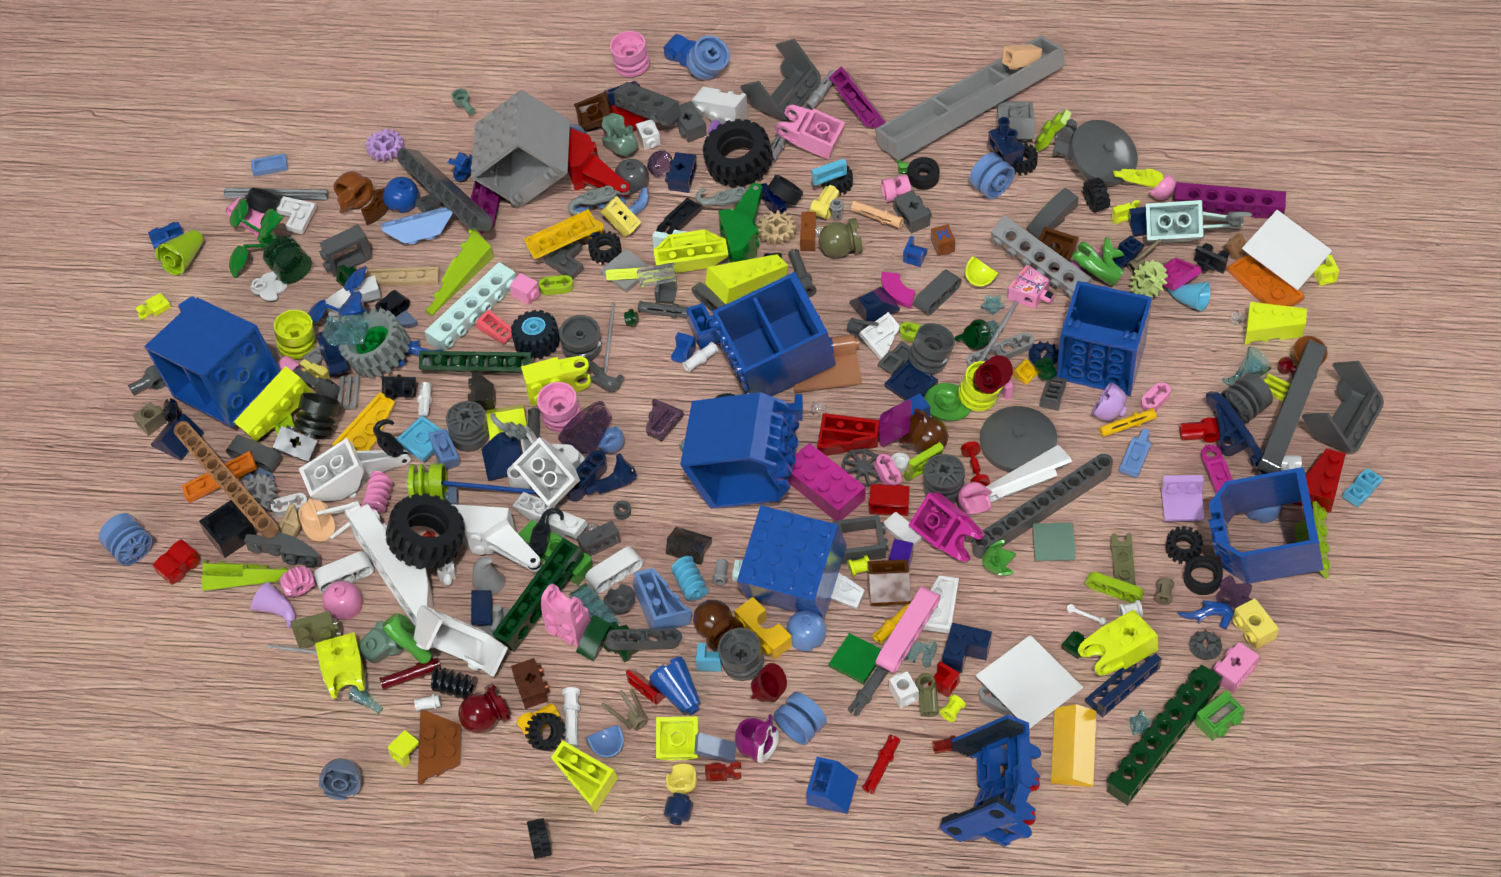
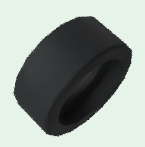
(785, 189)
(1203, 562)

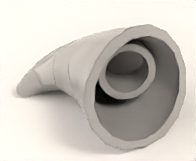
(486, 576)

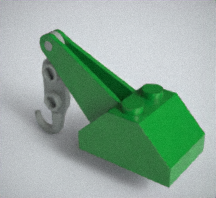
(737, 224)

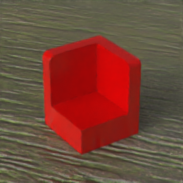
(946, 679)

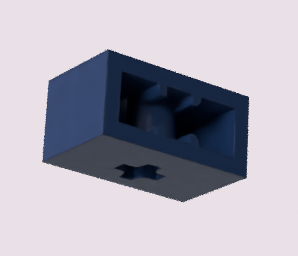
(681, 172)

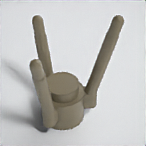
(1134, 263)
(636, 718)

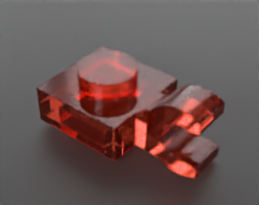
(719, 772)

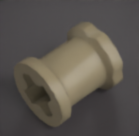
(1164, 591)

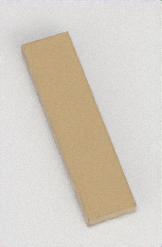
(405, 276)

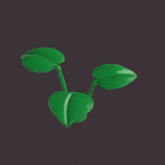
(268, 223)

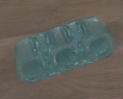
(594, 603)

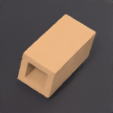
(1020, 55)

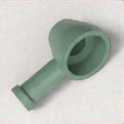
(460, 98)

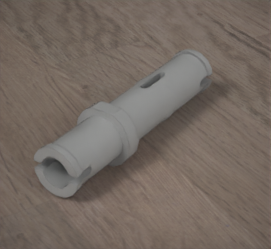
(817, 95)

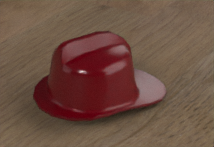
(993, 374)
(769, 683)

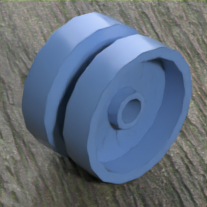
(707, 57)
(991, 175)
(800, 718)

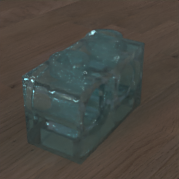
(345, 330)

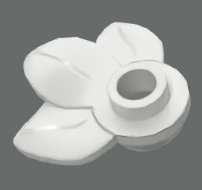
(268, 287)

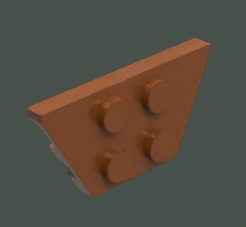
(438, 745)

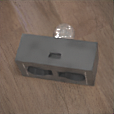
(598, 538)

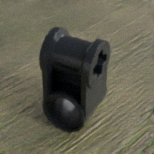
(393, 302)

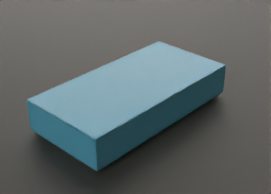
(829, 172)

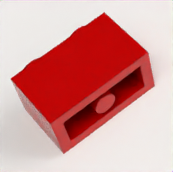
(889, 499)

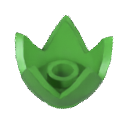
(996, 559)

